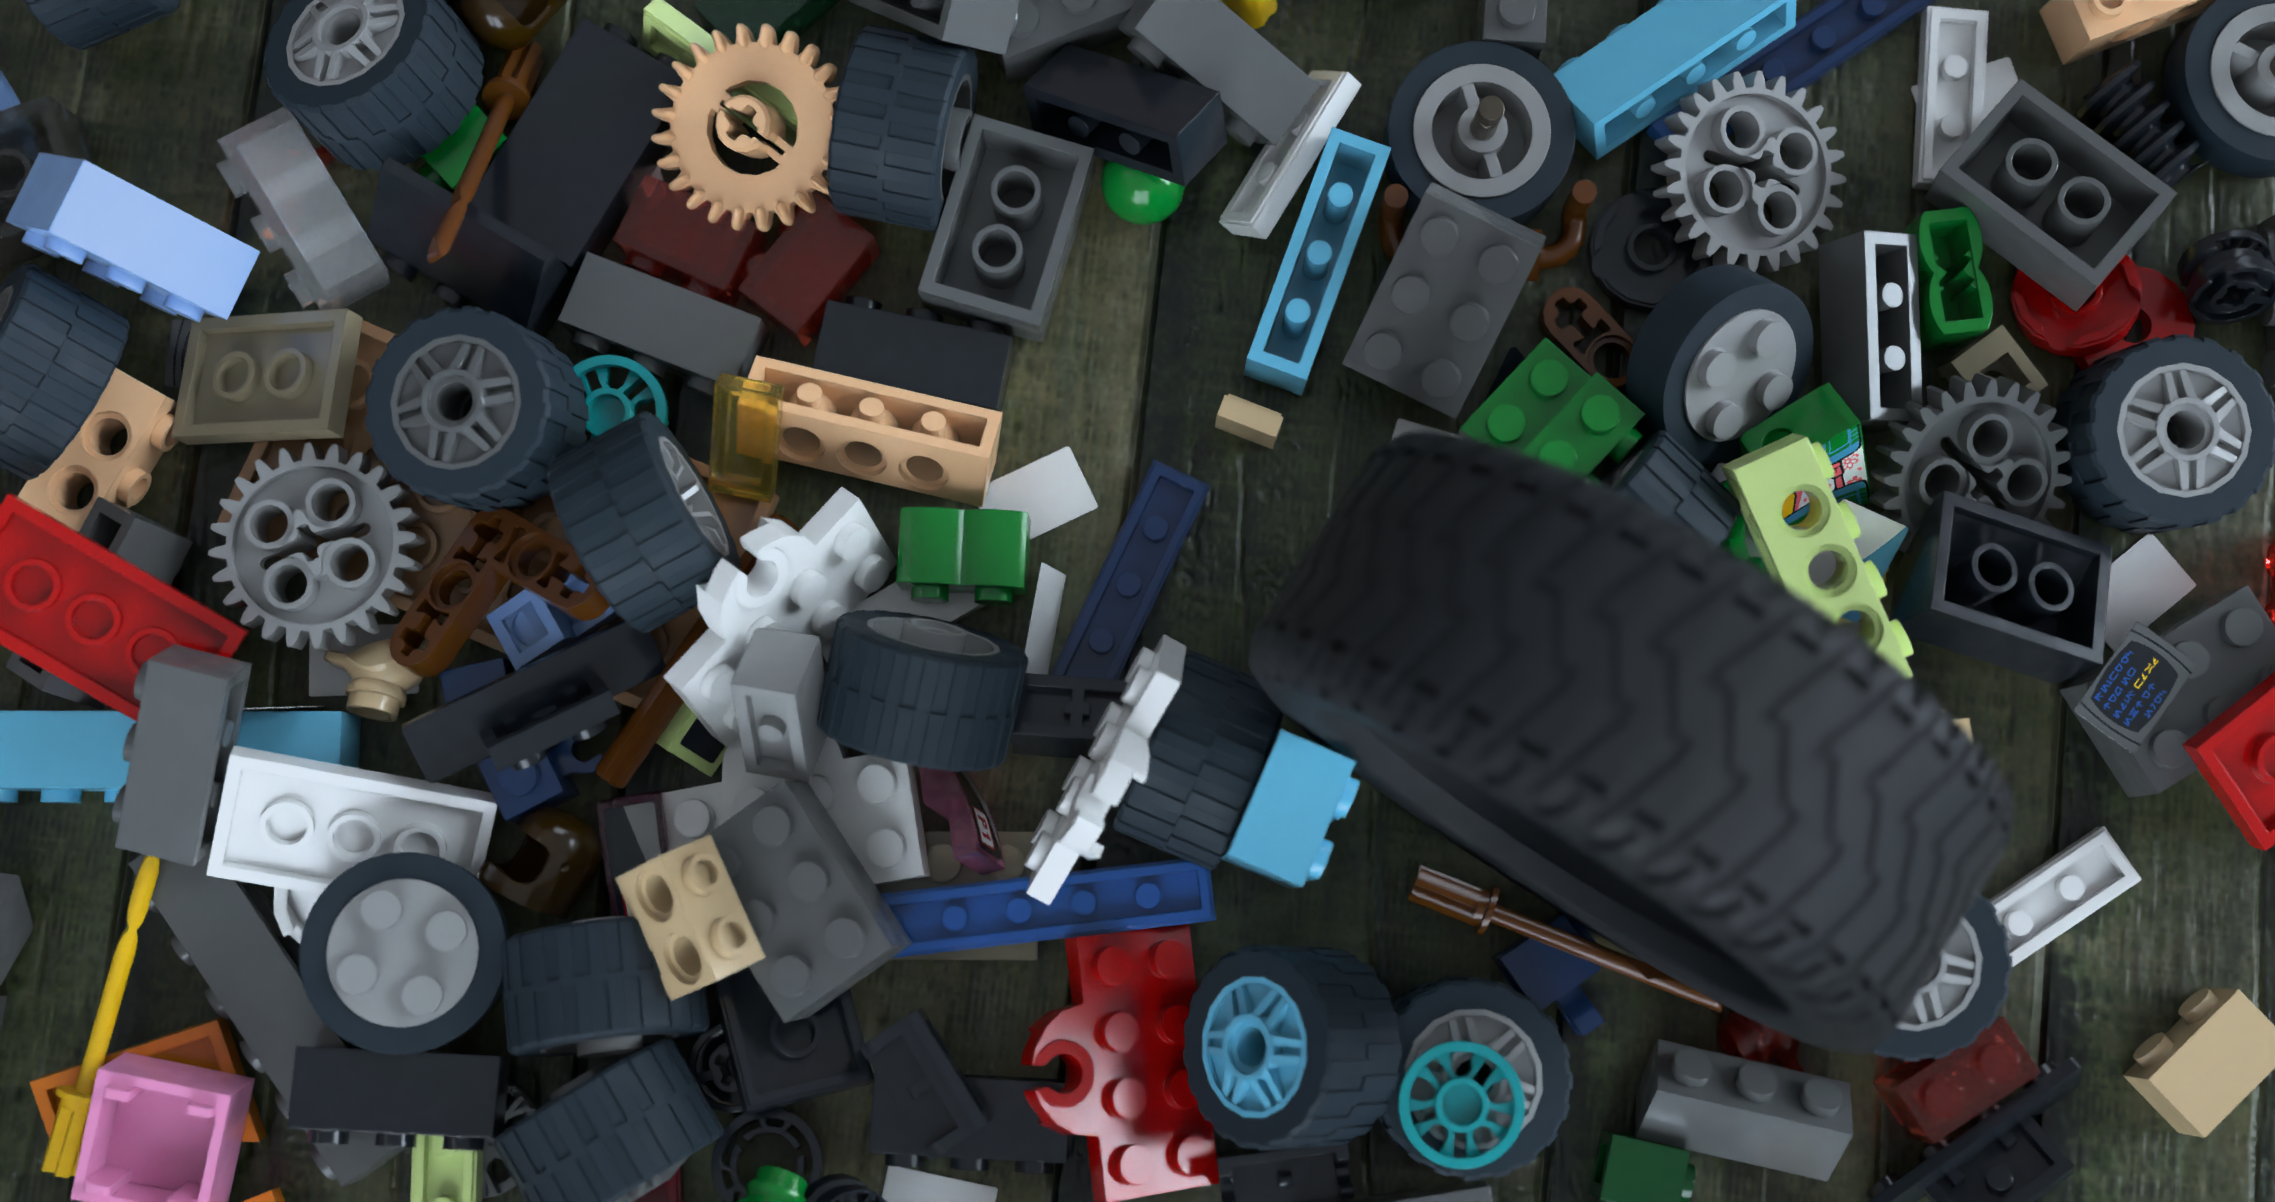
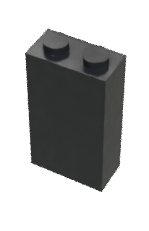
(581, 145)

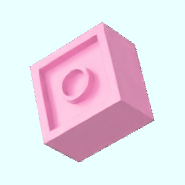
(161, 1132)

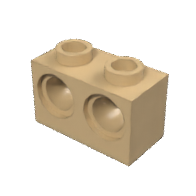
(690, 917)

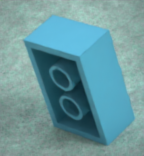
(1291, 811)

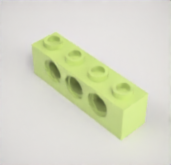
(1761, 486)

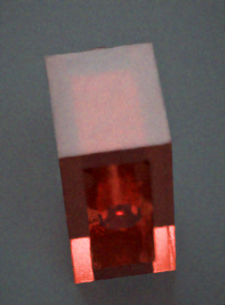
(681, 243)
(805, 267)
(1944, 1093)

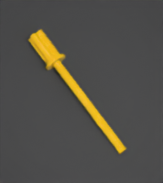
(71, 1118)

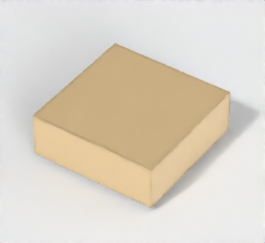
(1249, 420)

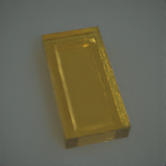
(745, 437)

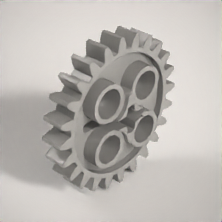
(1761, 122)
(330, 599)

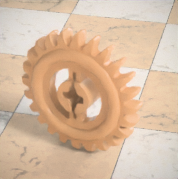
(708, 91)

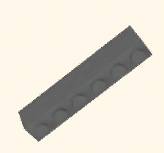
(256, 981)

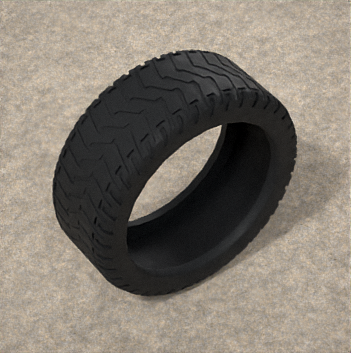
(1639, 733)

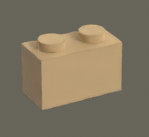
(2205, 1060)

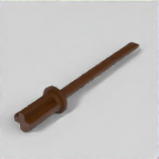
(506, 99)
(1480, 907)

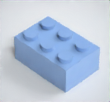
(130, 238)

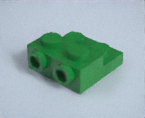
(1558, 414)

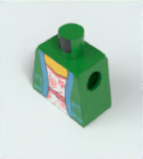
(1824, 419)

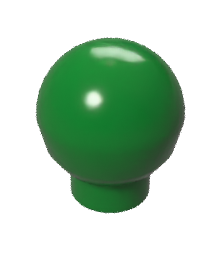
(1138, 195)

